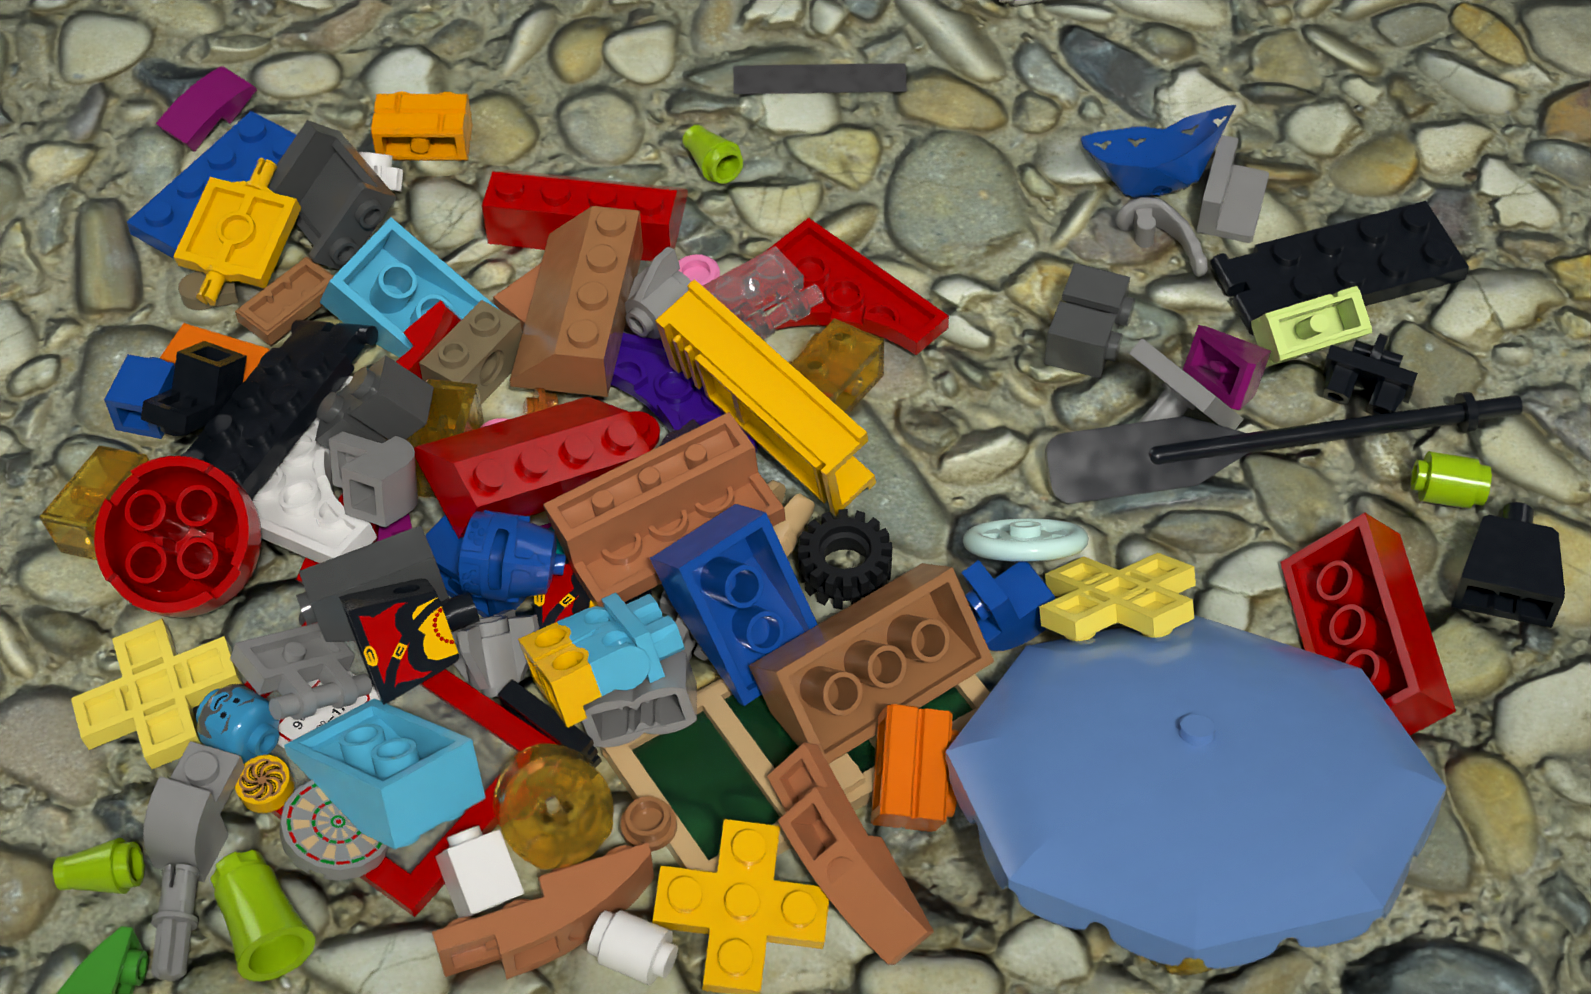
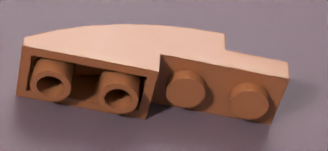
(845, 861)
(543, 929)

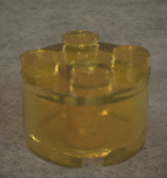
(584, 804)

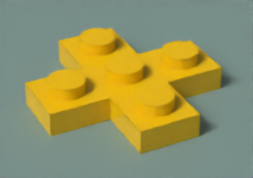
(741, 908)

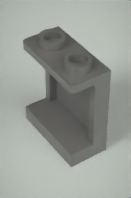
(336, 193)

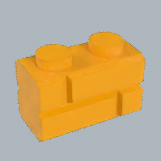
(422, 126)

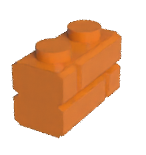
(912, 769)

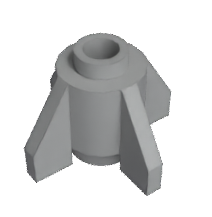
(654, 293)
(492, 651)

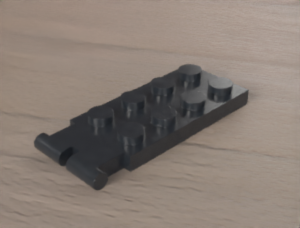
(1378, 253)
(280, 400)

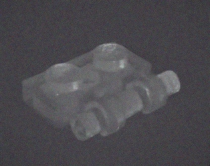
(760, 284)

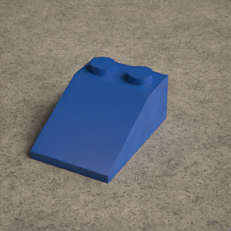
(735, 593)

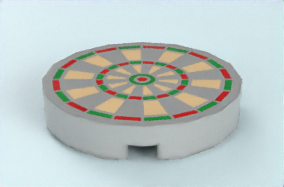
(324, 839)

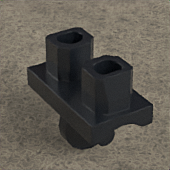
(1369, 369)

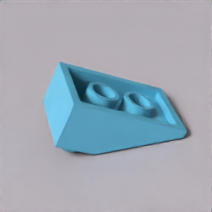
(395, 284)
(390, 771)

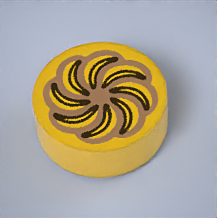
(265, 784)

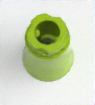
(259, 918)

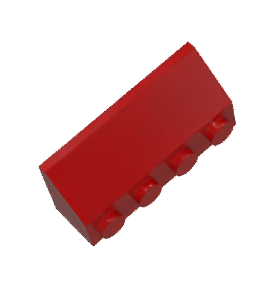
(528, 206)
(528, 459)
(1365, 610)

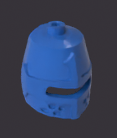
(507, 557)

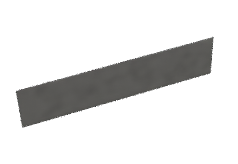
(819, 78)

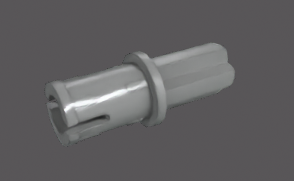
(174, 922)

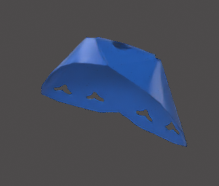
(1162, 162)

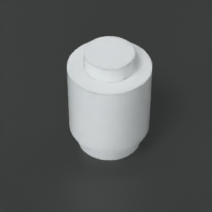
(632, 946)

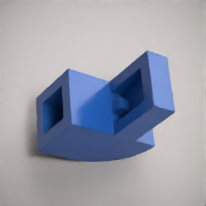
(1007, 605)

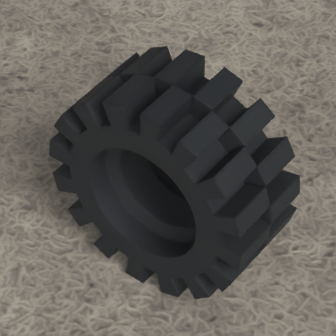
(844, 534)

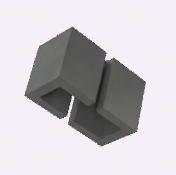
(1087, 324)
(376, 402)

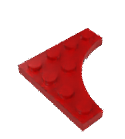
(858, 290)

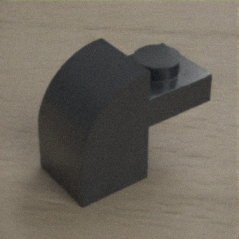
(200, 388)

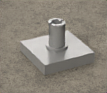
(1180, 391)

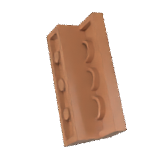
(653, 501)

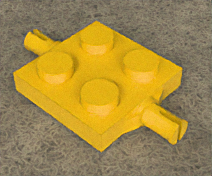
(237, 232)

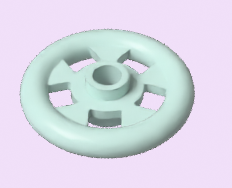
(1025, 539)

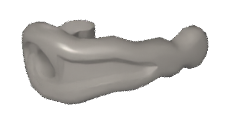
(1150, 213)

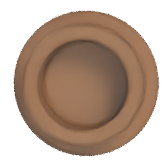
(649, 821)

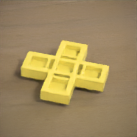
(1137, 596)
(154, 693)

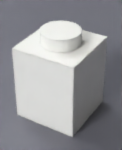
(478, 871)

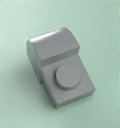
(374, 477)
(185, 810)

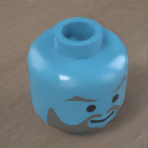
(237, 722)

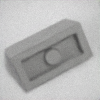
(1232, 196)

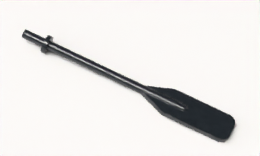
(1189, 450)

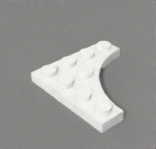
(300, 506)

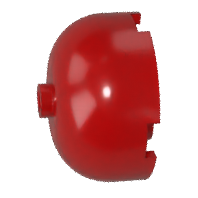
(178, 537)

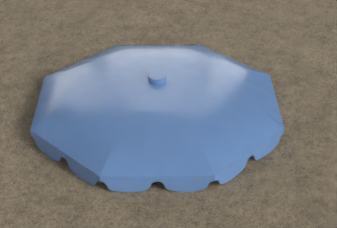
(1195, 792)

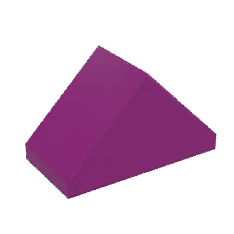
(1226, 365)

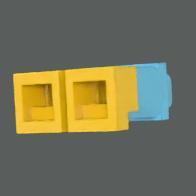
(599, 653)

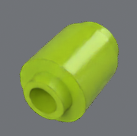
(1451, 480)

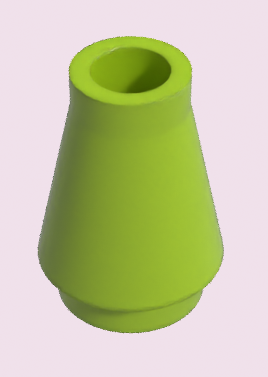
(715, 156)
(102, 868)

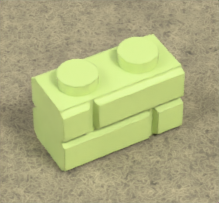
(1312, 325)

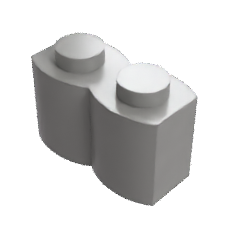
(649, 708)

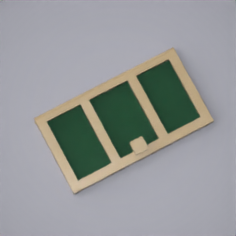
(723, 764)

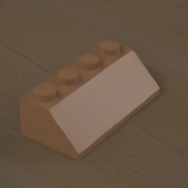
(580, 304)
(881, 651)

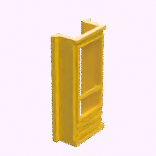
(766, 396)

